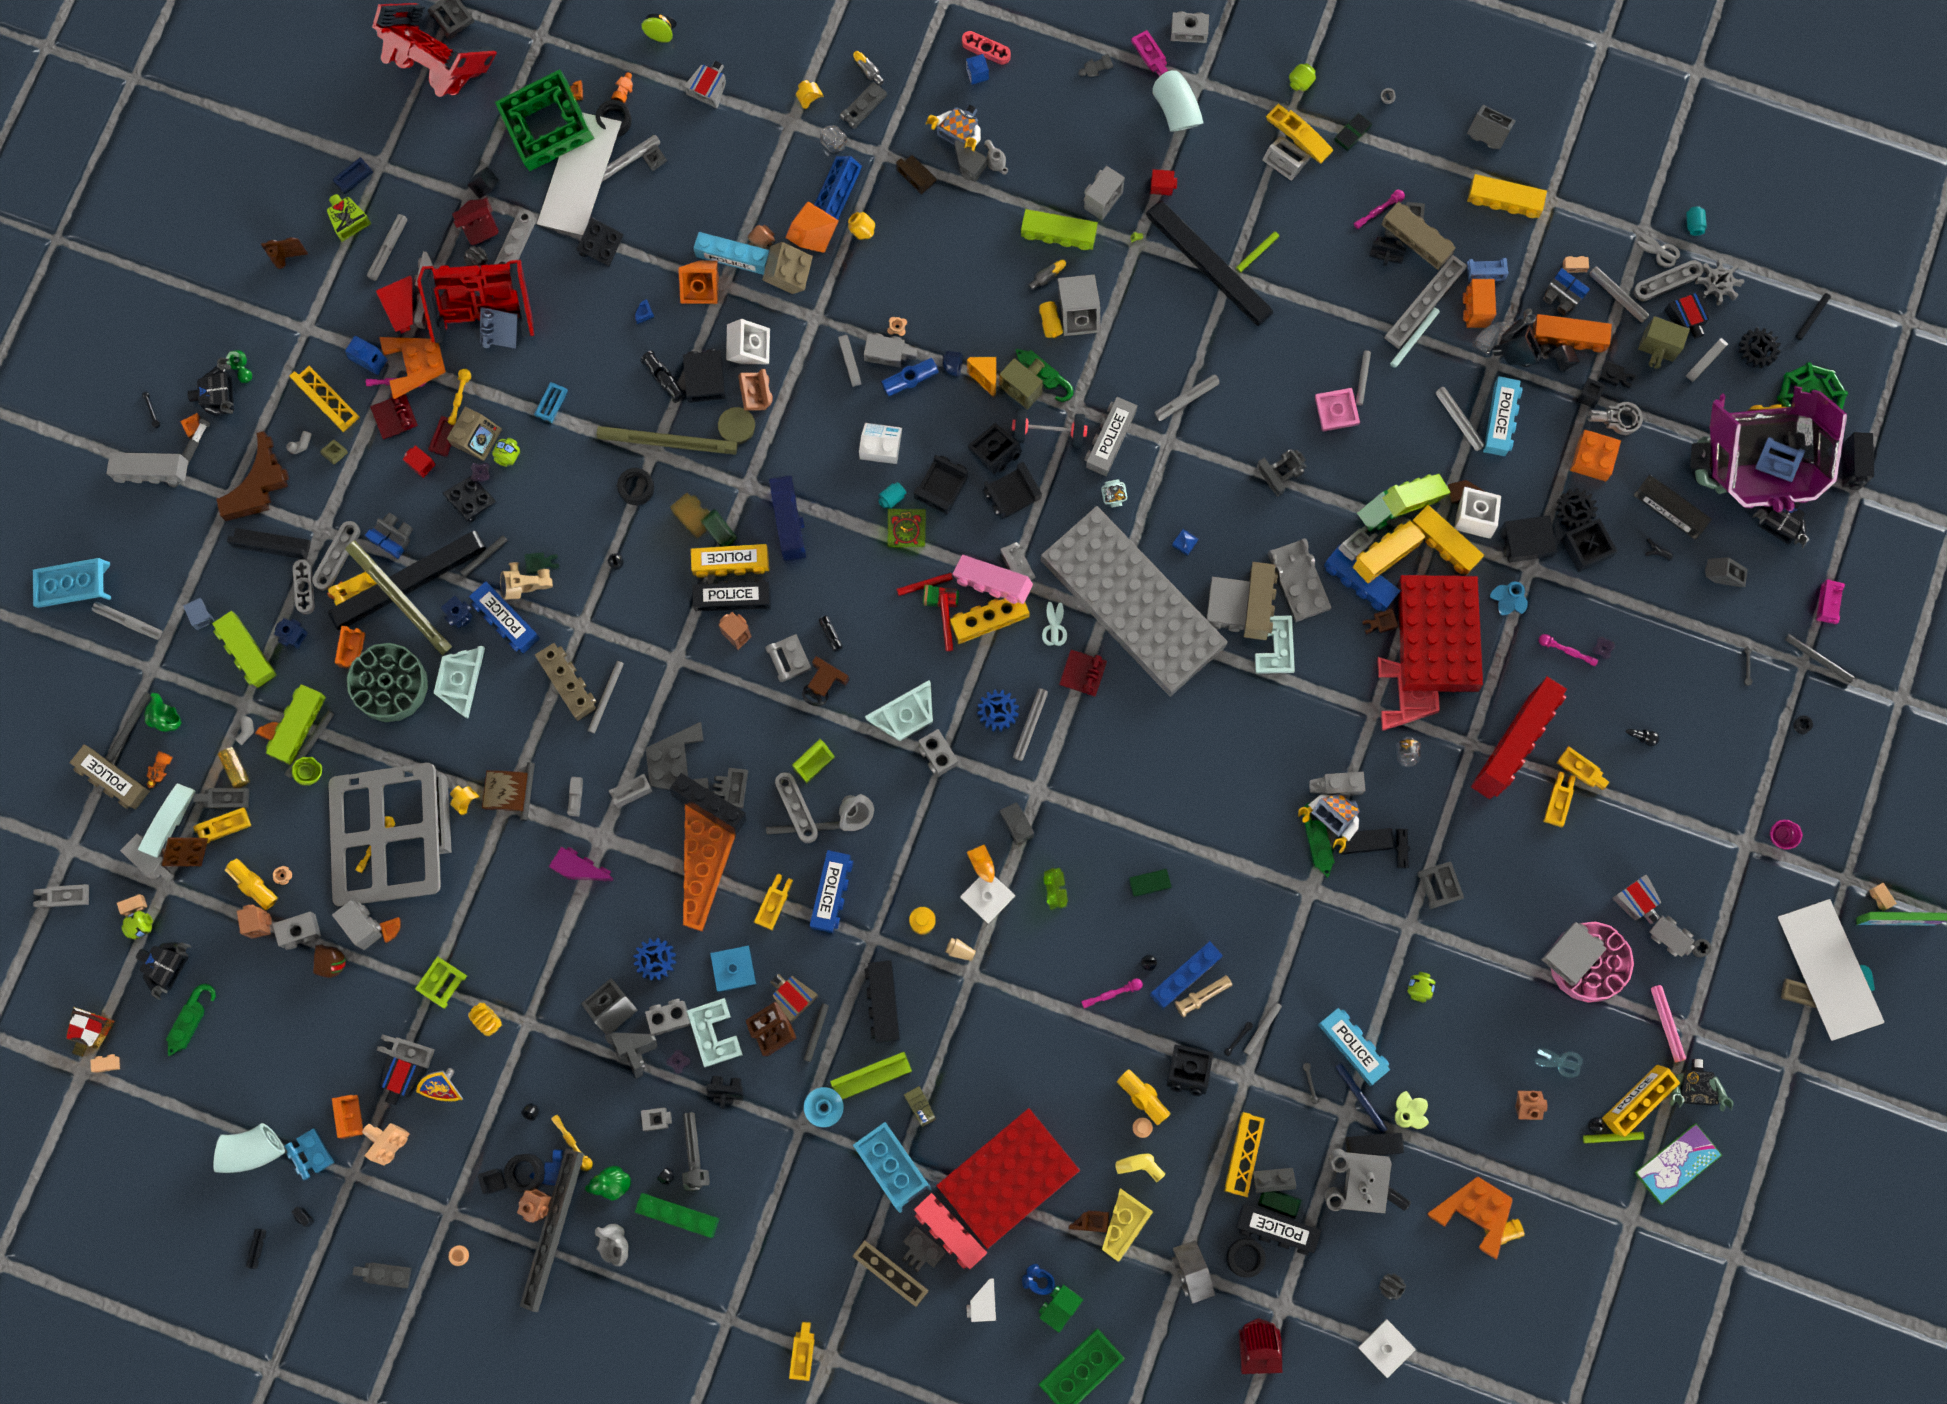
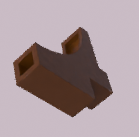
(252, 493)

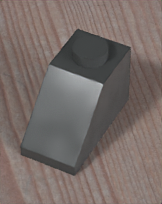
(970, 162)
(1726, 572)
(1017, 823)

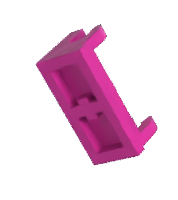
(1830, 601)

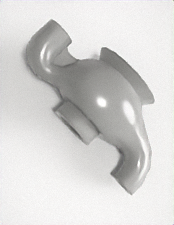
(995, 158)

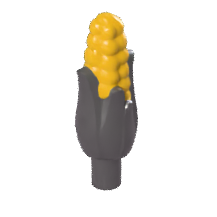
(868, 68)
(1047, 274)

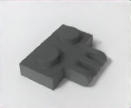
(733, 786)
(922, 1249)

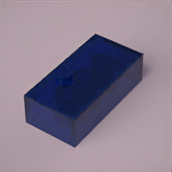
(788, 518)

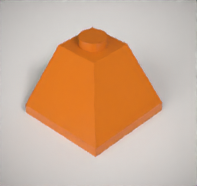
(812, 228)
(699, 282)

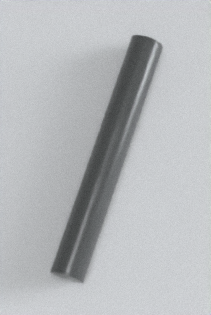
(483, 556)
(530, 770)
(816, 1032)

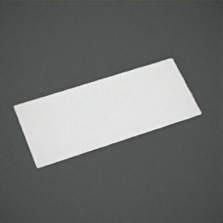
(579, 179)
(1830, 970)

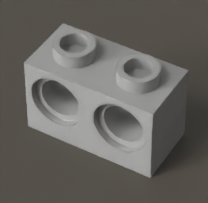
(941, 751)
(668, 1023)

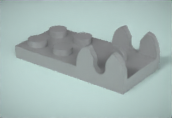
(1299, 580)

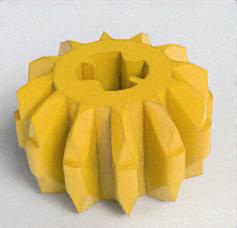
(484, 1019)

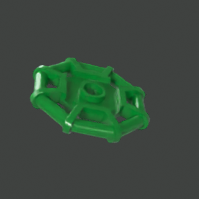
(1812, 383)

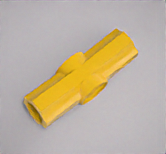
(251, 884)
(1143, 1096)

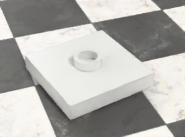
(987, 898)
(1386, 1348)

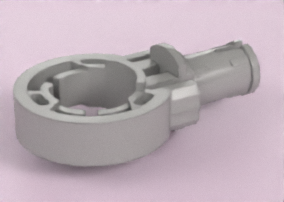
(1612, 419)

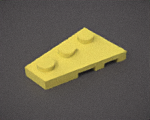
(1126, 1223)

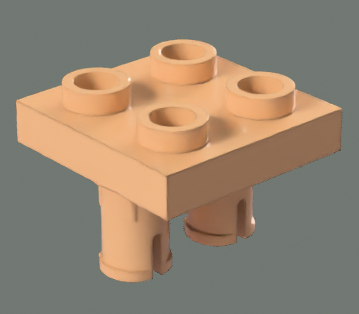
(385, 1142)

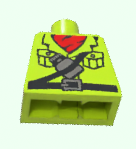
(346, 217)

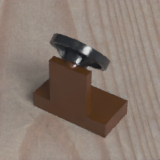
(822, 682)

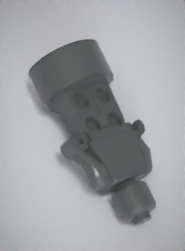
(1092, 67)

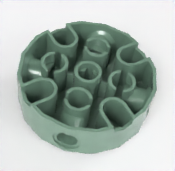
(378, 666)

